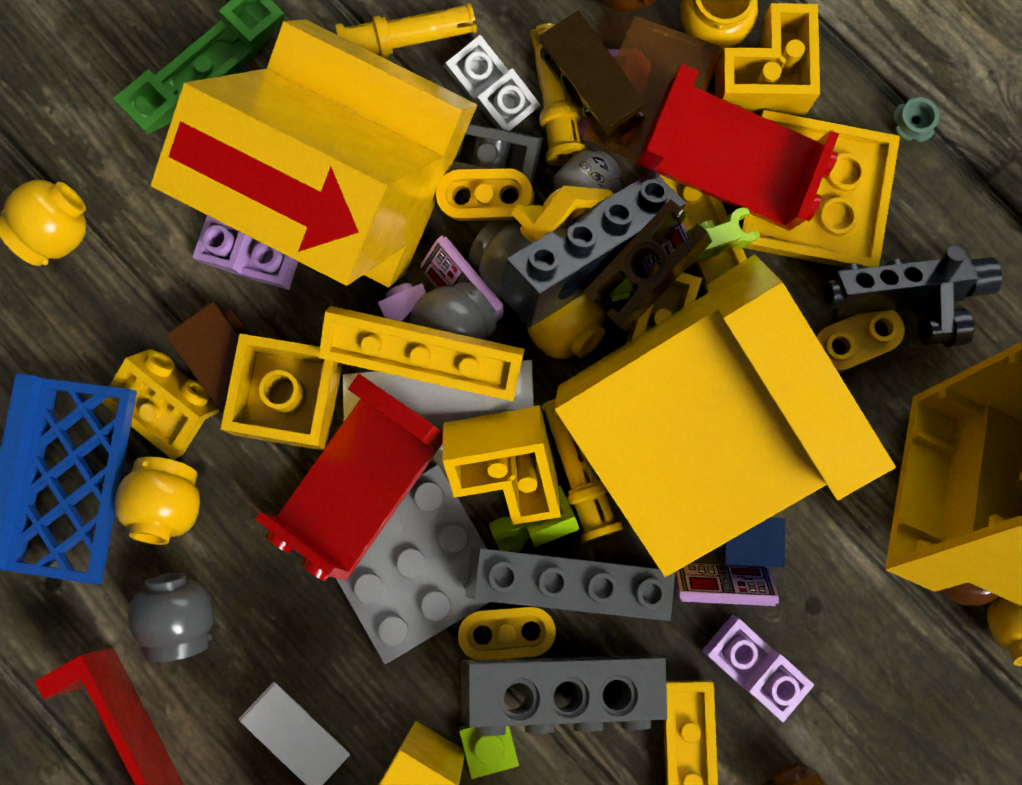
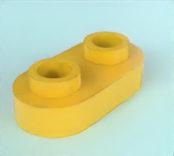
(486, 193)
(861, 339)
(506, 629)

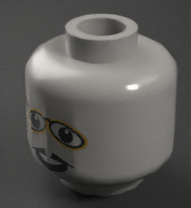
(589, 170)

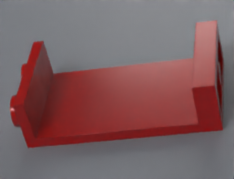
(736, 154)
(354, 484)
(120, 712)

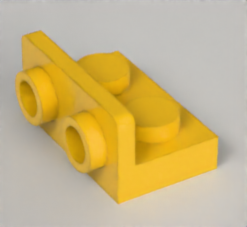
(557, 210)
(167, 402)

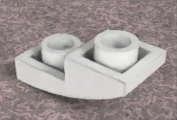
(490, 85)
(294, 736)

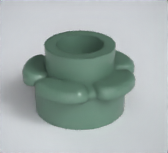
(923, 110)

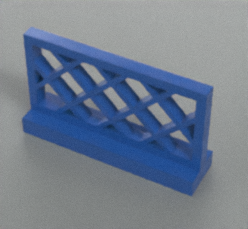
(23, 462)

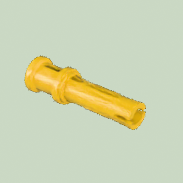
(384, 36)
(559, 113)
(586, 490)

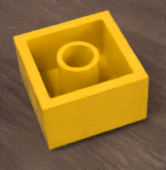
(281, 393)

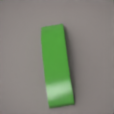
(217, 53)

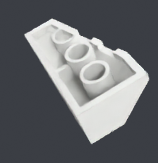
(442, 403)

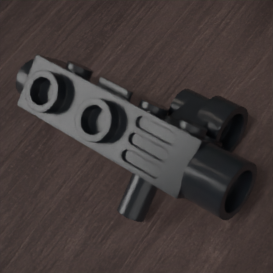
(917, 284)

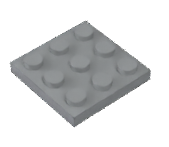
(416, 570)

